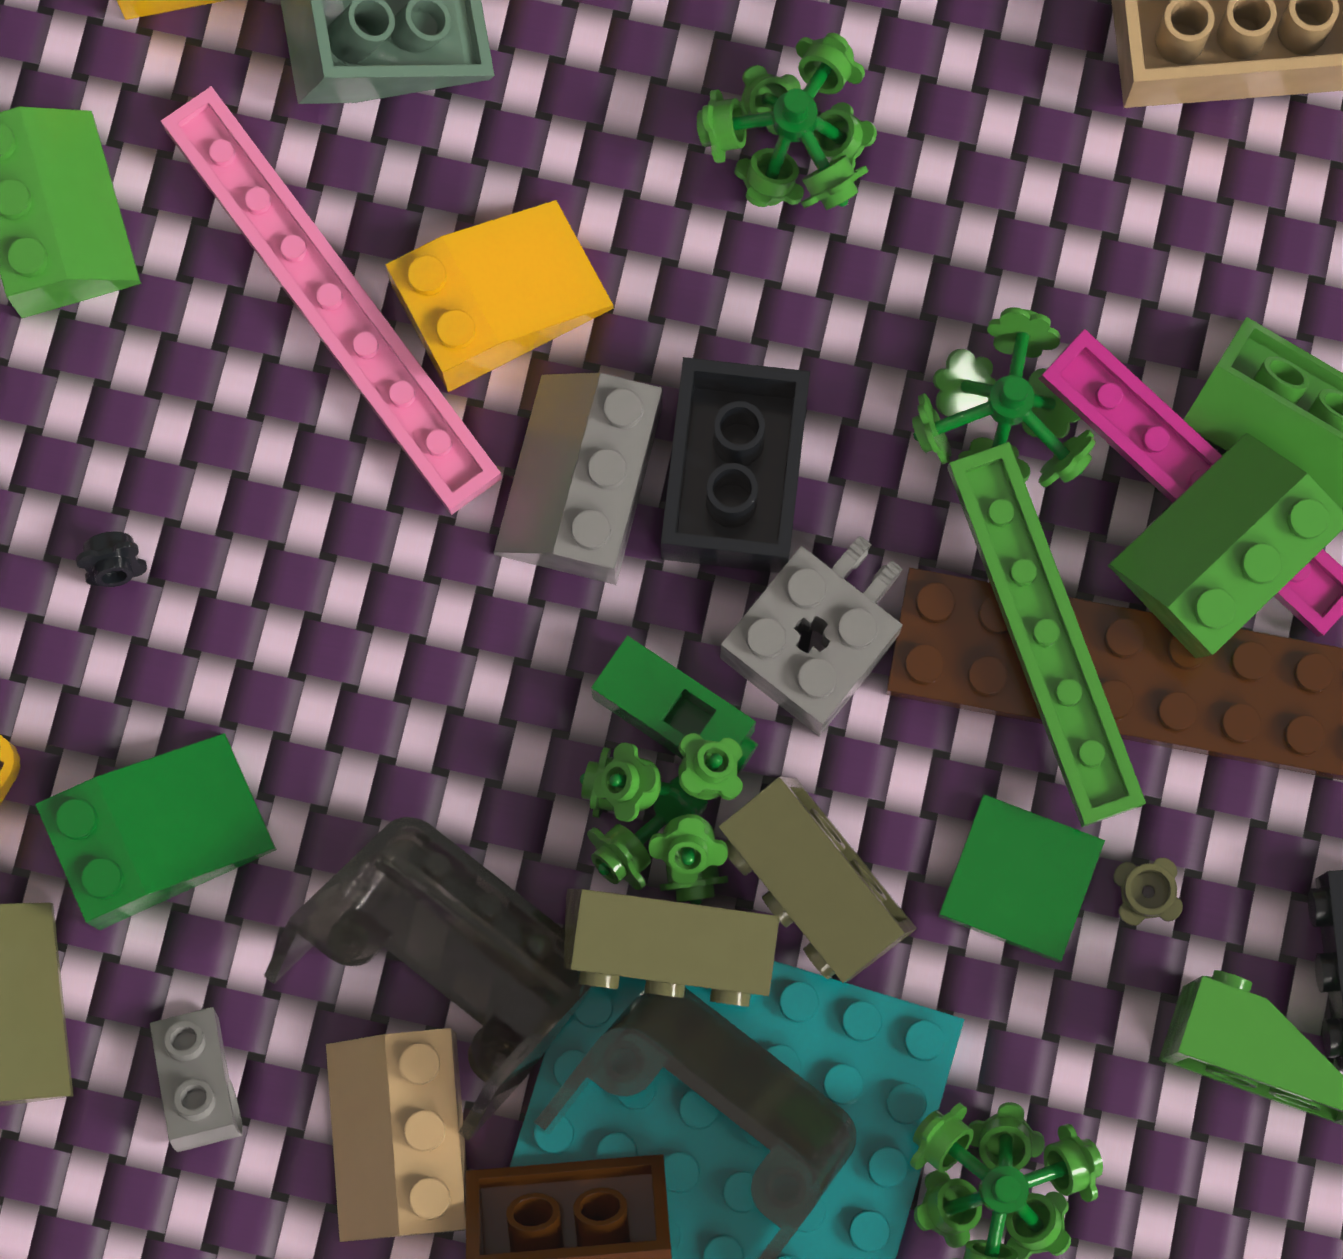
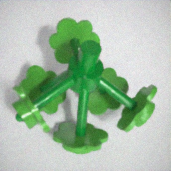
(971, 394)

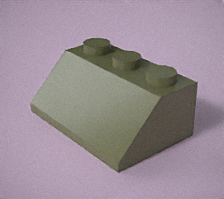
(815, 879)
(669, 945)
(31, 1007)

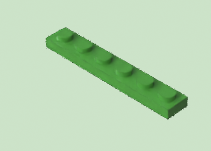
(1046, 635)

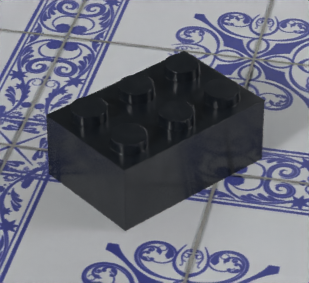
(734, 465)

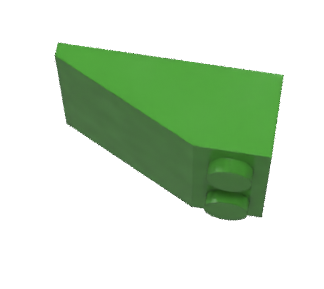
(1250, 1046)

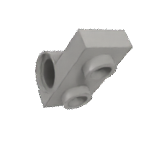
(195, 1080)

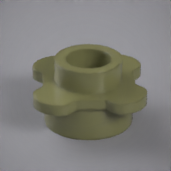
(1158, 876)

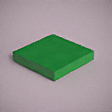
(1021, 878)

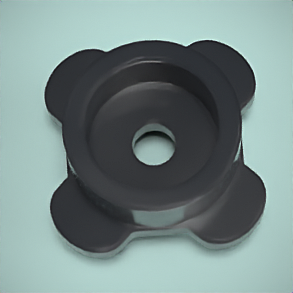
(110, 559)

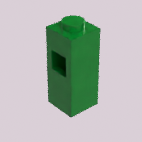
(668, 702)

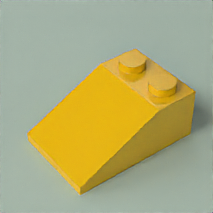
(497, 291)

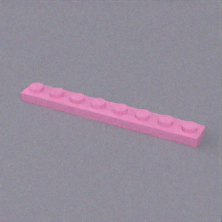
(332, 300)

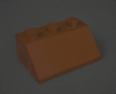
(569, 1210)

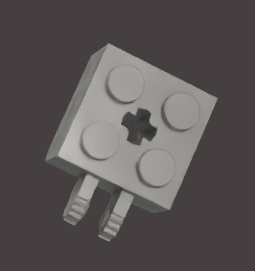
(821, 600)

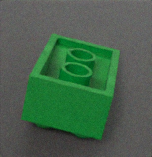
(154, 829)

